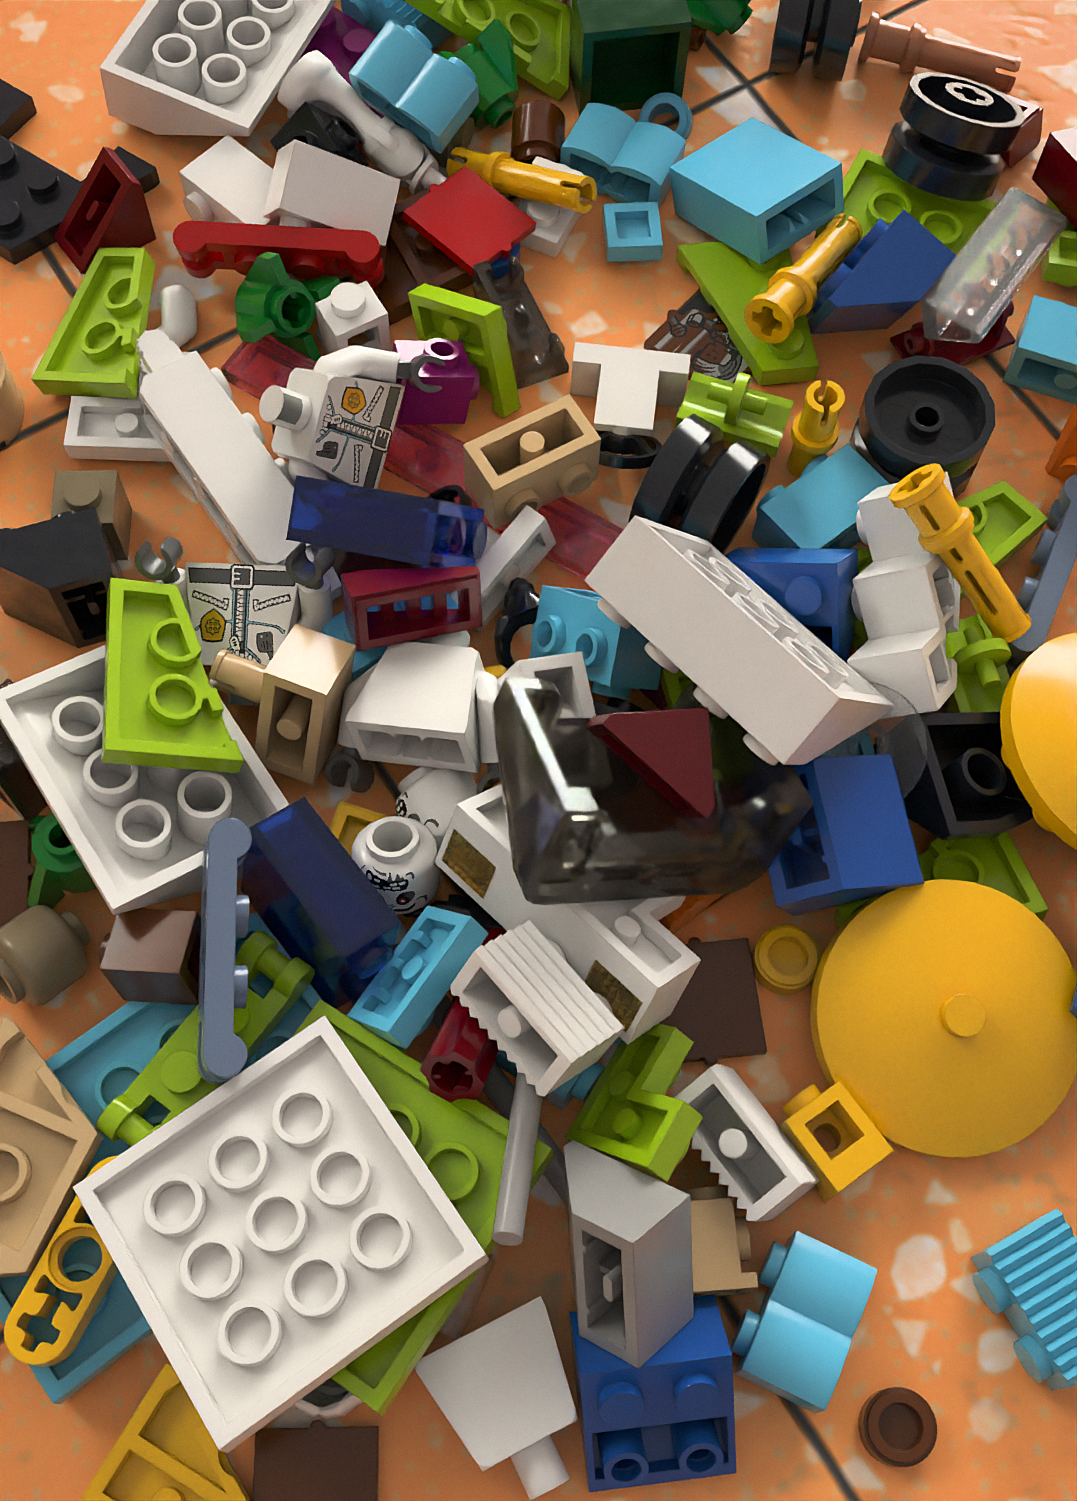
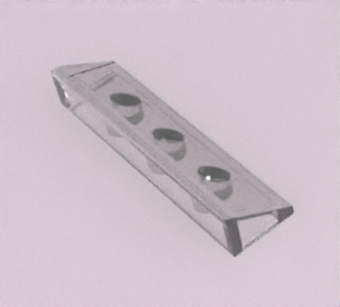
(990, 268)

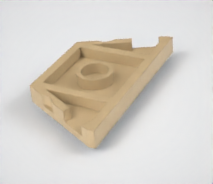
(42, 1151)

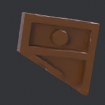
(411, 262)

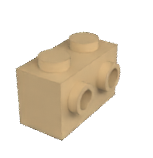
(532, 461)

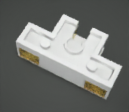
(609, 944)

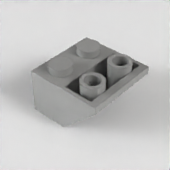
(627, 1255)

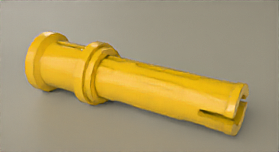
(794, 288)
(948, 532)

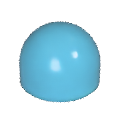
(668, 103)

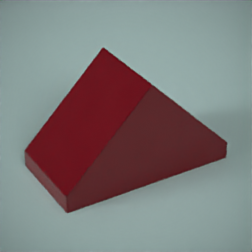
(105, 213)
(666, 751)

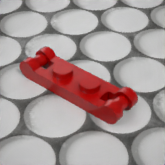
(303, 250)

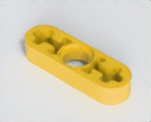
(36, 1303)

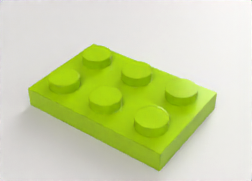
(876, 192)

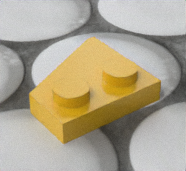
(166, 1454)

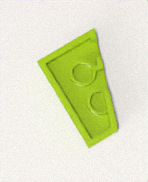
(728, 284)

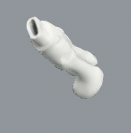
(385, 144)

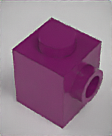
(457, 379)

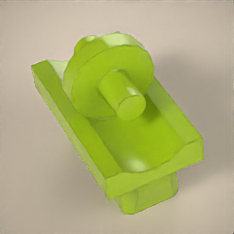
(737, 410)
(980, 667)

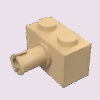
(297, 698)

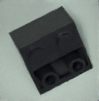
(59, 576)

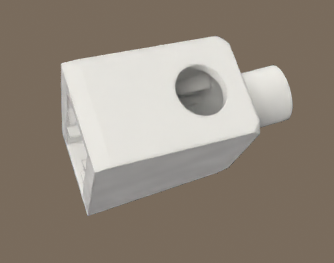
(506, 1394)

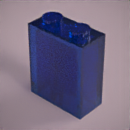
(386, 524)
(318, 902)

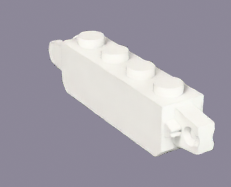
(219, 453)

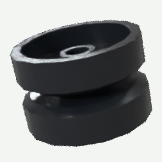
(827, 24)
(952, 136)
(924, 415)
(700, 485)

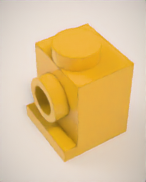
(857, 1139)

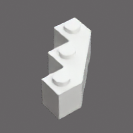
(905, 606)

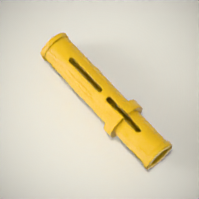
(527, 180)

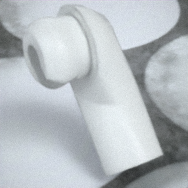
(178, 314)

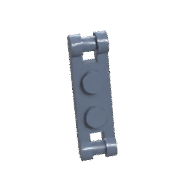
(1055, 556)
(222, 982)

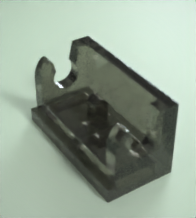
(533, 347)

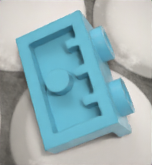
(418, 976)

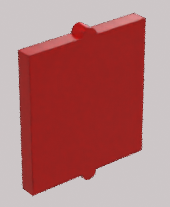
(469, 220)

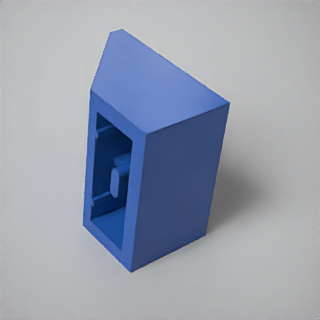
(880, 278)
(809, 585)
(850, 840)
(661, 1419)

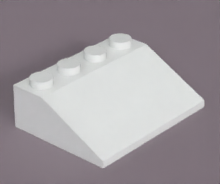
(206, 63)
(733, 643)
(129, 824)

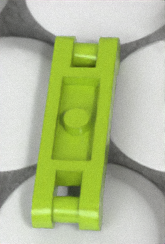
(173, 1072)

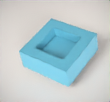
(632, 231)

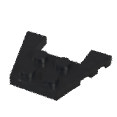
(34, 191)

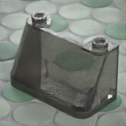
(599, 833)

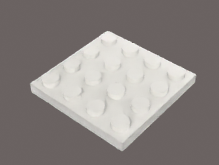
(277, 1231)

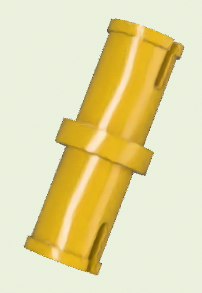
(816, 427)

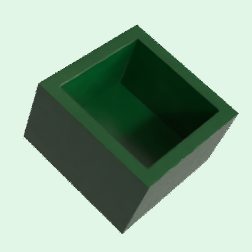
(627, 50)

